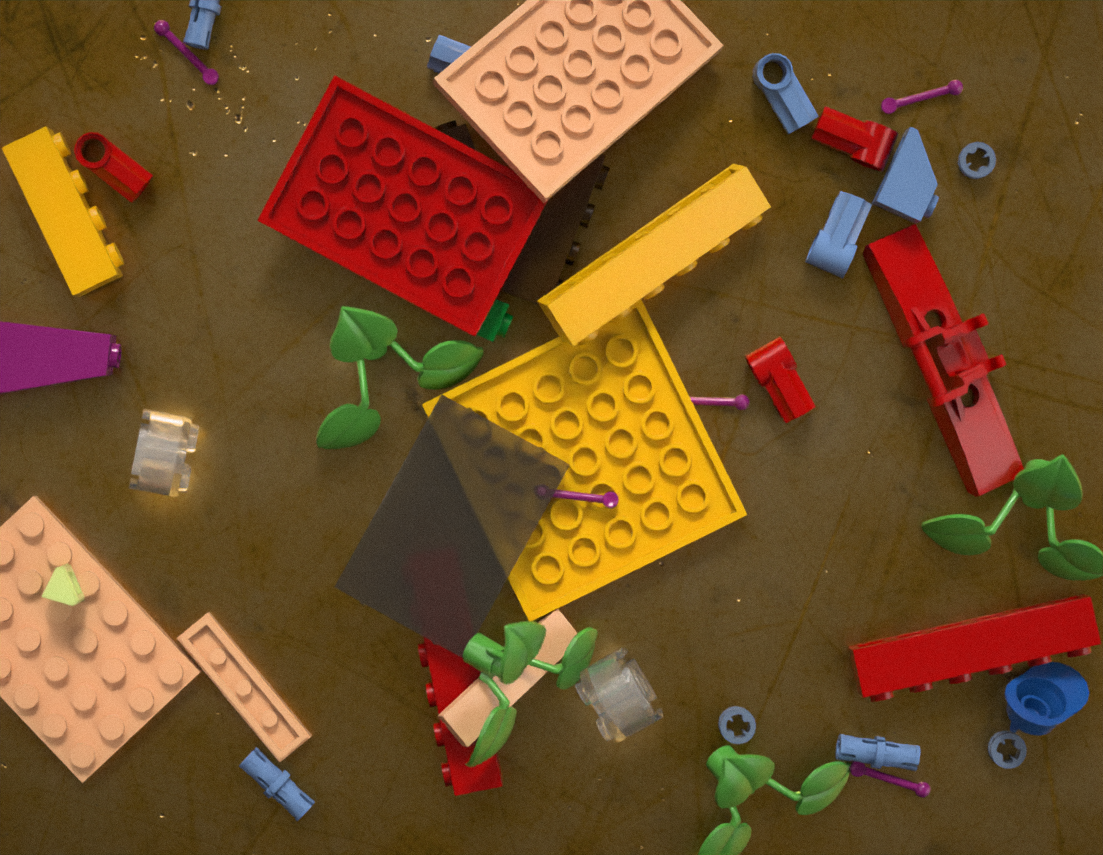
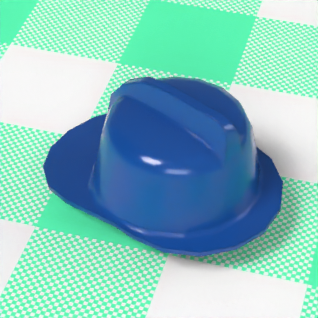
(1045, 698)

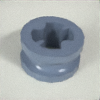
(982, 171)
(728, 734)
(997, 757)

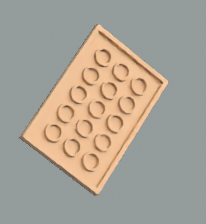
(573, 79)
(82, 670)

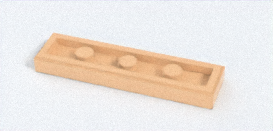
(244, 686)
(472, 707)

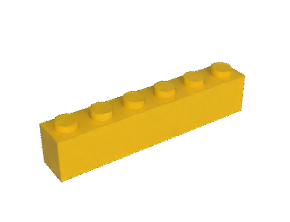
(654, 255)

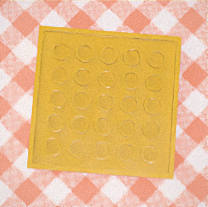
(624, 430)

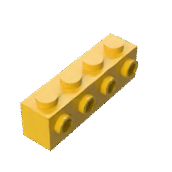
(63, 212)

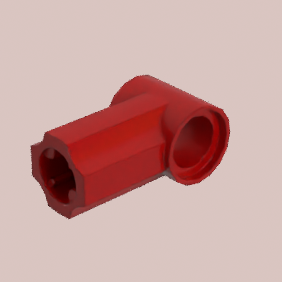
(864, 141)
(115, 167)
(775, 370)

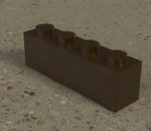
(553, 236)

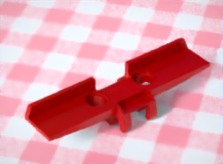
(948, 359)

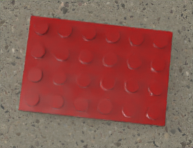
(403, 206)

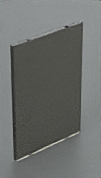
(452, 525)

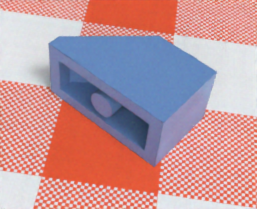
(909, 181)

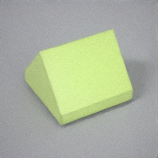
(64, 586)

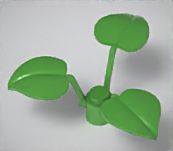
(367, 335)
(1040, 485)
(507, 663)
(743, 775)

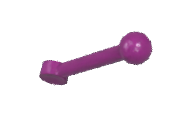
(209, 76)
(889, 105)
(741, 401)
(609, 499)
(921, 789)

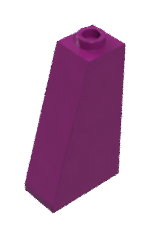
(53, 356)

